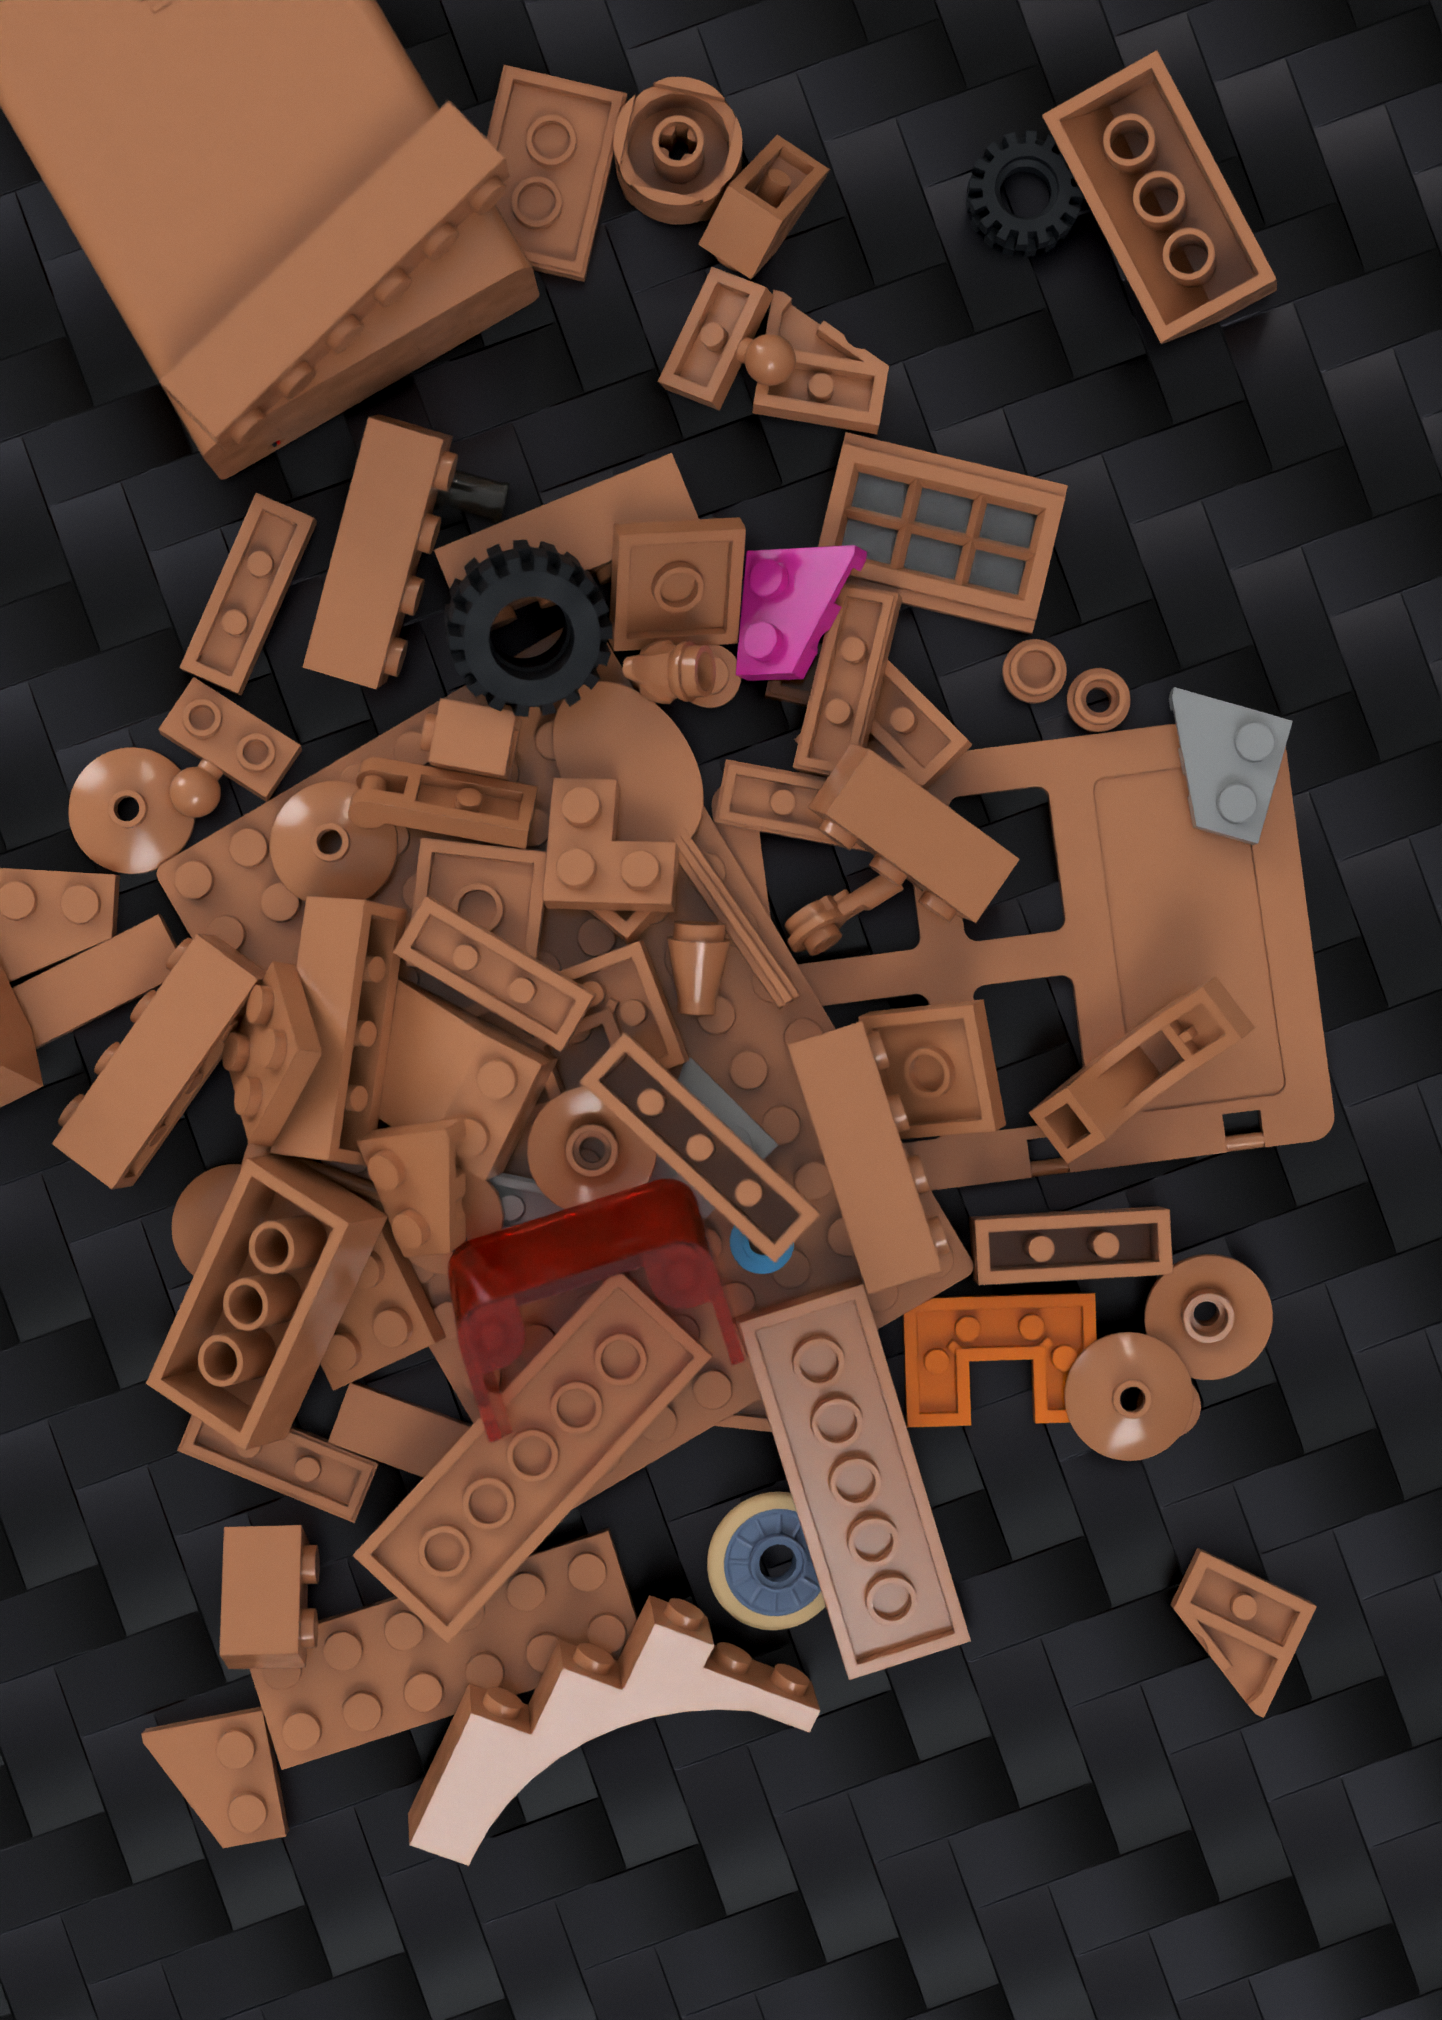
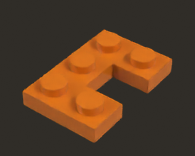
(959, 1329)

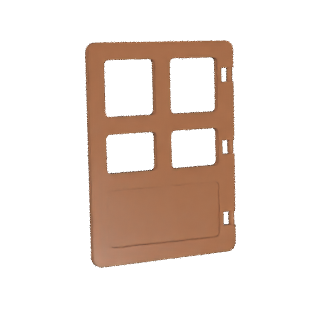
(1144, 921)

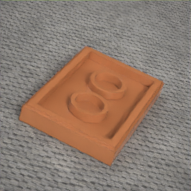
(557, 164)

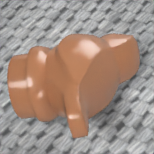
(672, 671)

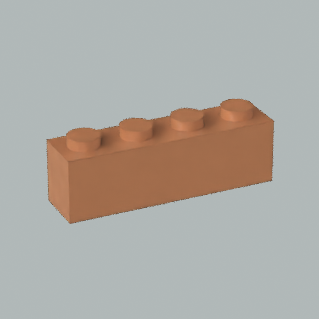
(579, 524)
(379, 551)
(351, 994)
(160, 1063)
(700, 1147)
(866, 1158)

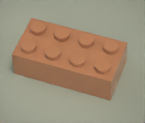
(266, 1299)

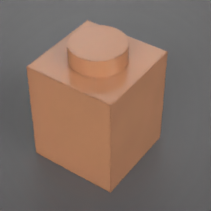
(471, 739)

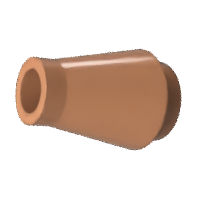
(697, 963)

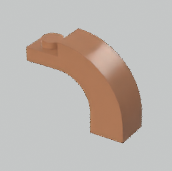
(1140, 1068)

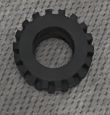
(535, 679)

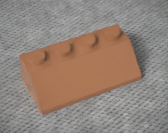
(1161, 200)

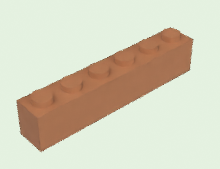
(337, 278)

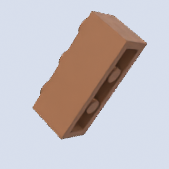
(911, 835)
(1071, 1245)

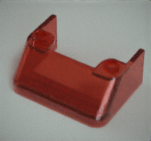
(639, 1227)

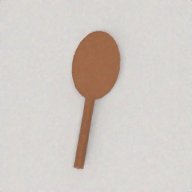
(661, 798)

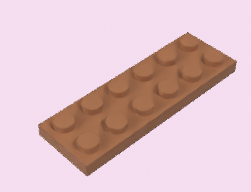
(569, 1422)
(854, 1478)
(389, 1672)

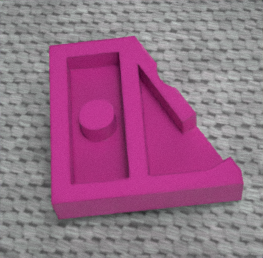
(790, 607)

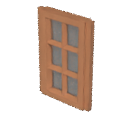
(945, 531)

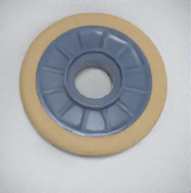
(736, 1572)

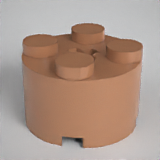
(648, 131)

